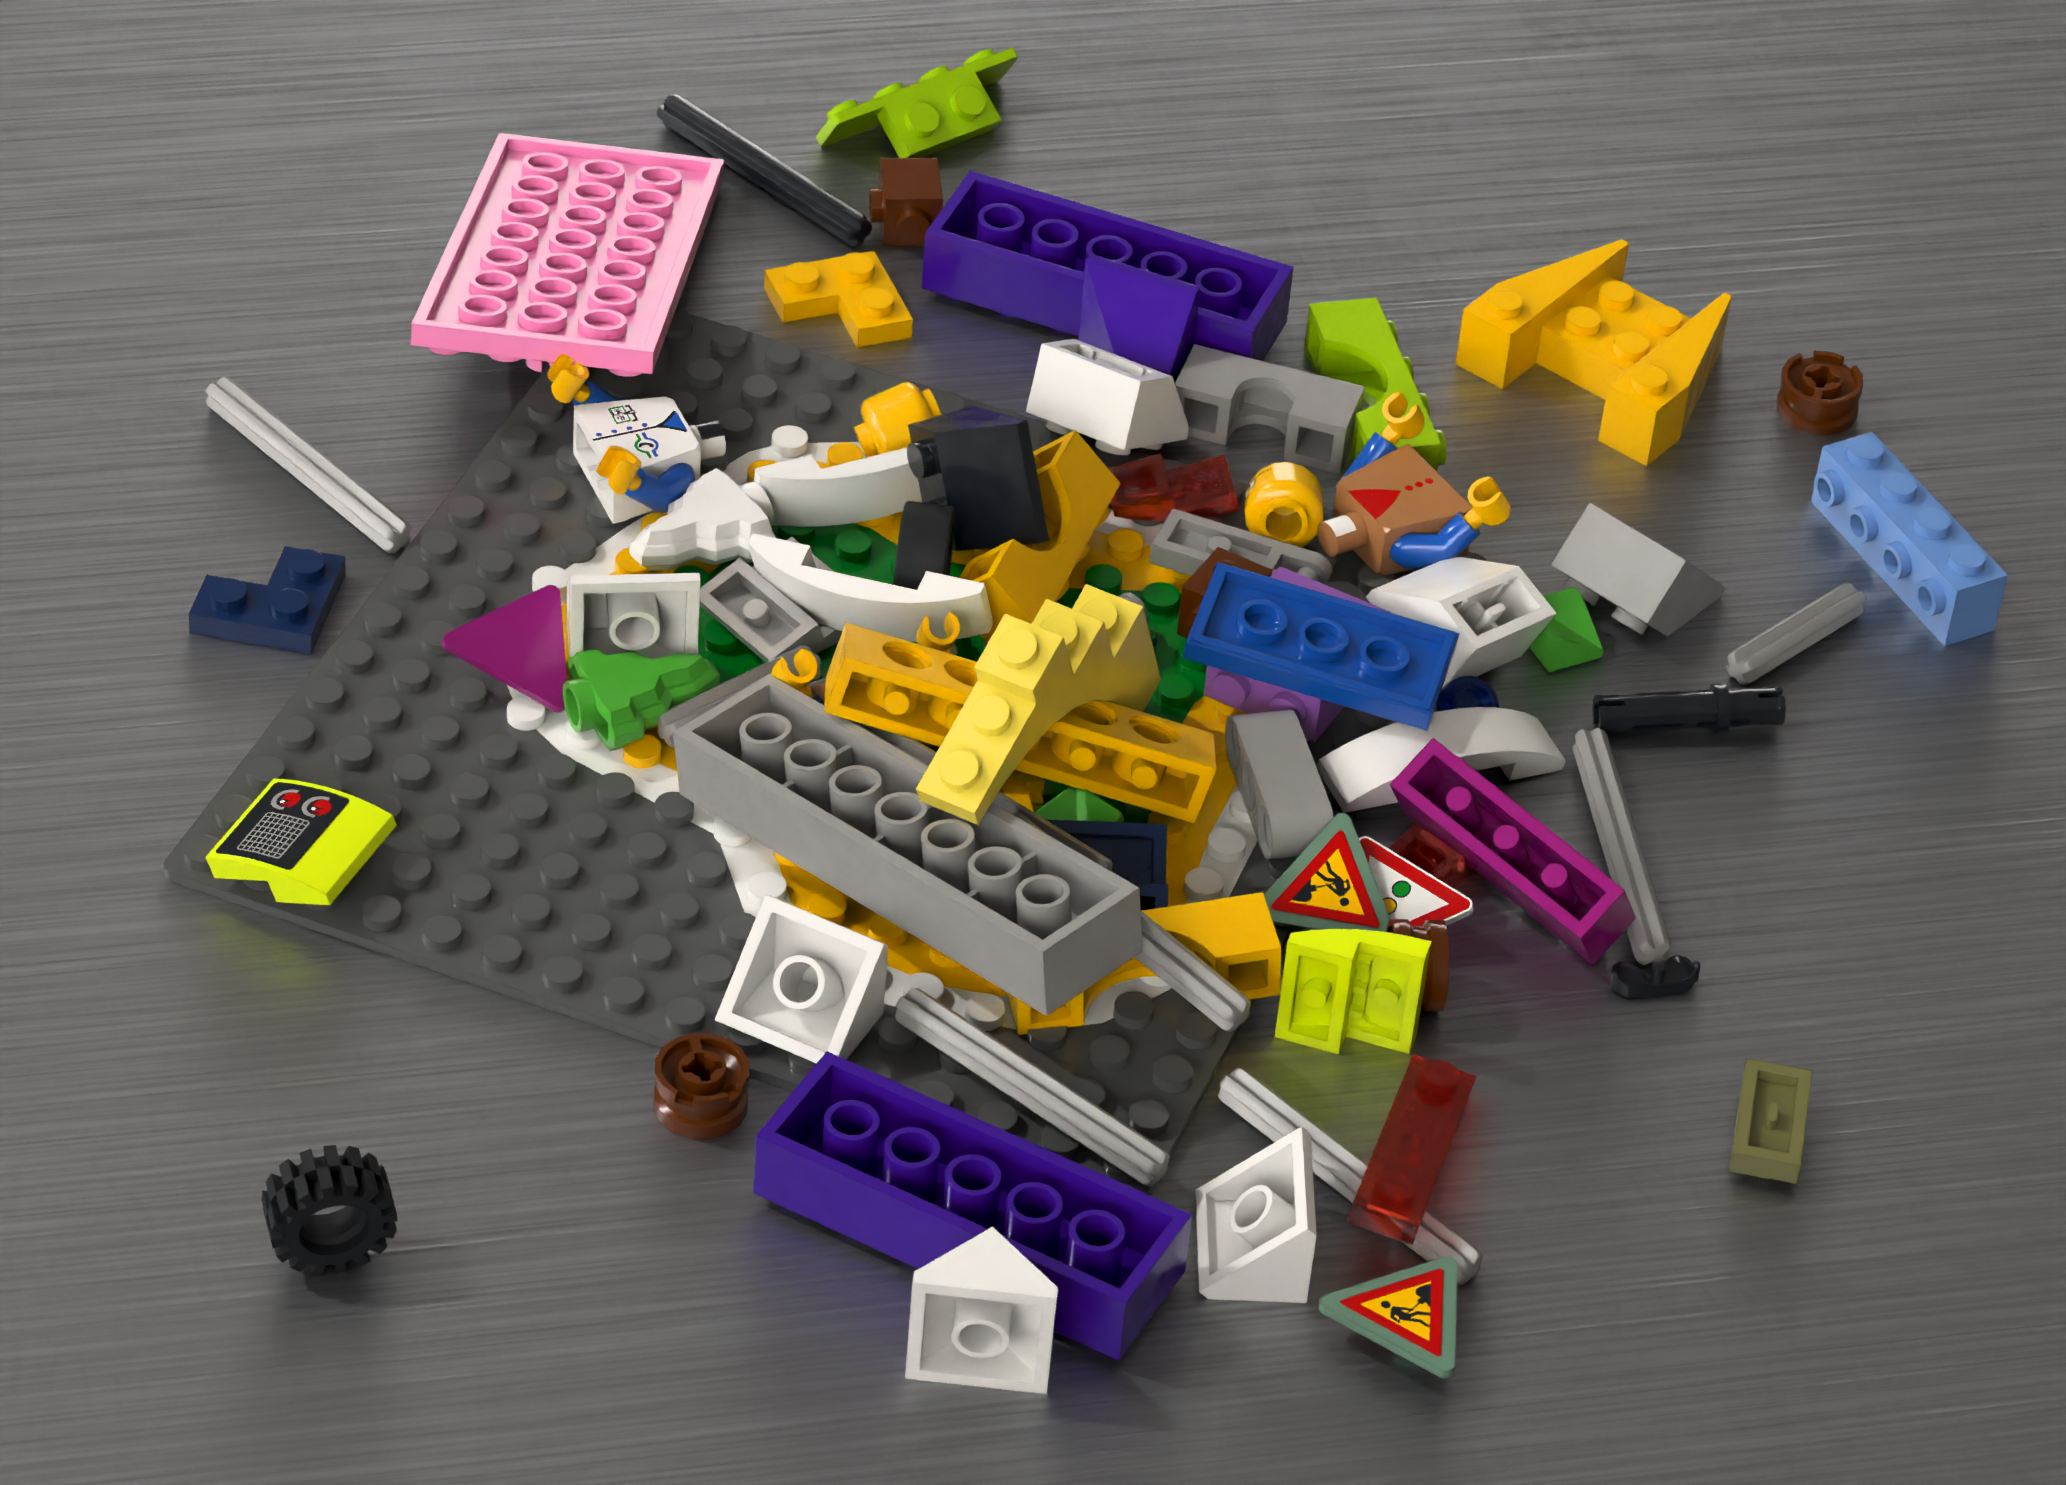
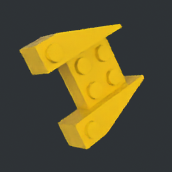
(1603, 338)

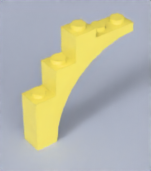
(1030, 682)

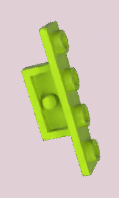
(930, 114)

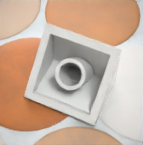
(805, 983)
(1259, 1226)
(982, 1318)

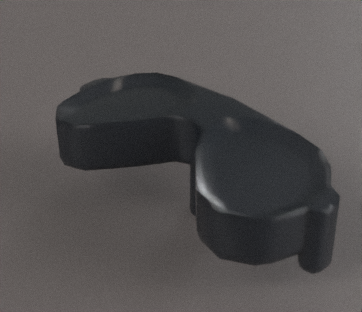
(1665, 979)

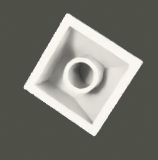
(633, 613)

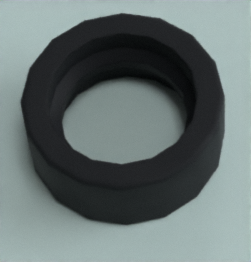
(924, 542)

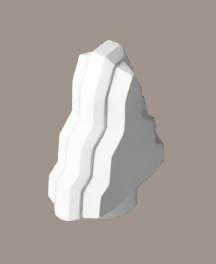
(706, 525)

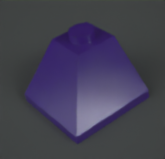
(1138, 314)

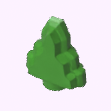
(628, 692)

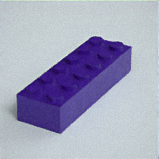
(1030, 252)
(930, 1177)

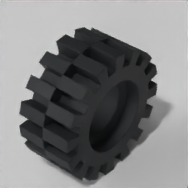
(323, 1184)

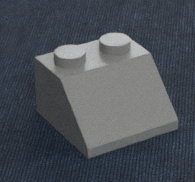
(1634, 574)

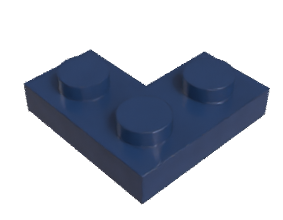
(275, 615)

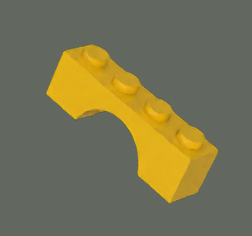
(1075, 502)
(1225, 933)

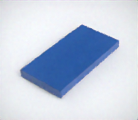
(1321, 646)

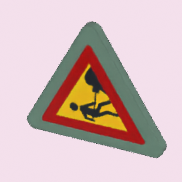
(1329, 885)
(1405, 1313)

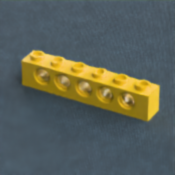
(1090, 748)

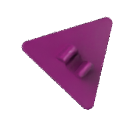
(519, 646)

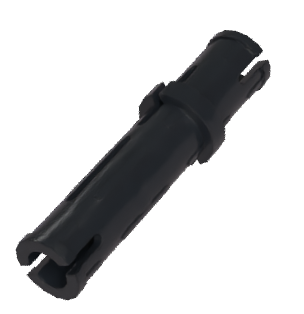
(1698, 709)

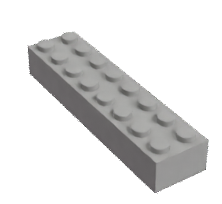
(850, 814)

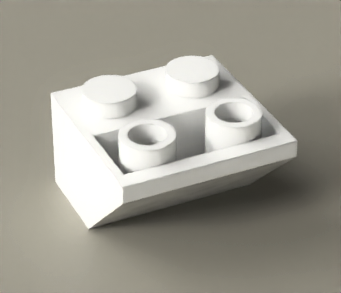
(1105, 398)
(1482, 600)

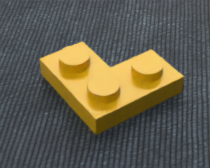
(845, 285)

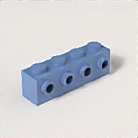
(1909, 538)

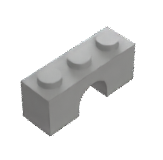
(1233, 391)

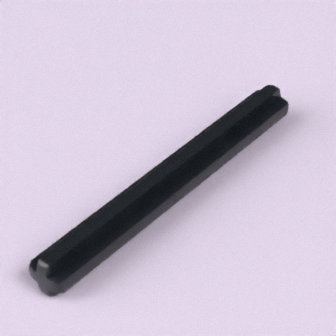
(765, 170)

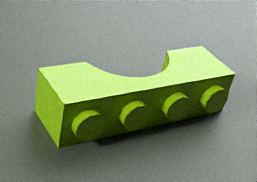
(1361, 347)

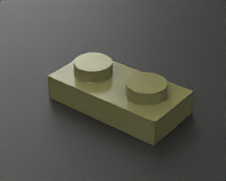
(1771, 1121)

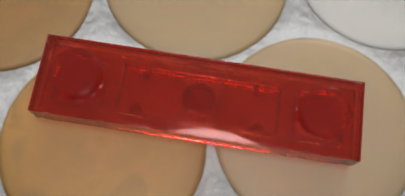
(1412, 1149)

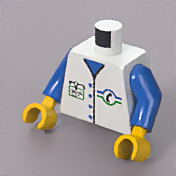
(635, 449)

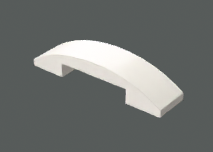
(838, 494)
(875, 605)
(1480, 736)

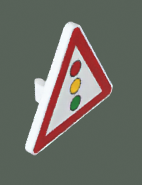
(1412, 891)

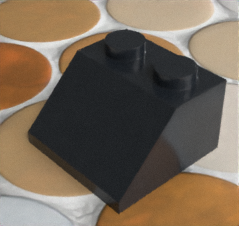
(984, 470)

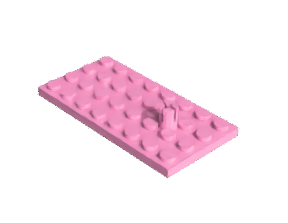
(569, 255)

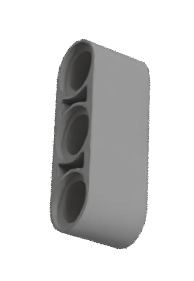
(1277, 781)

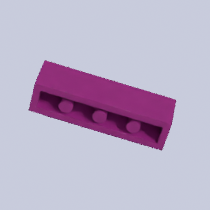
(1513, 851)

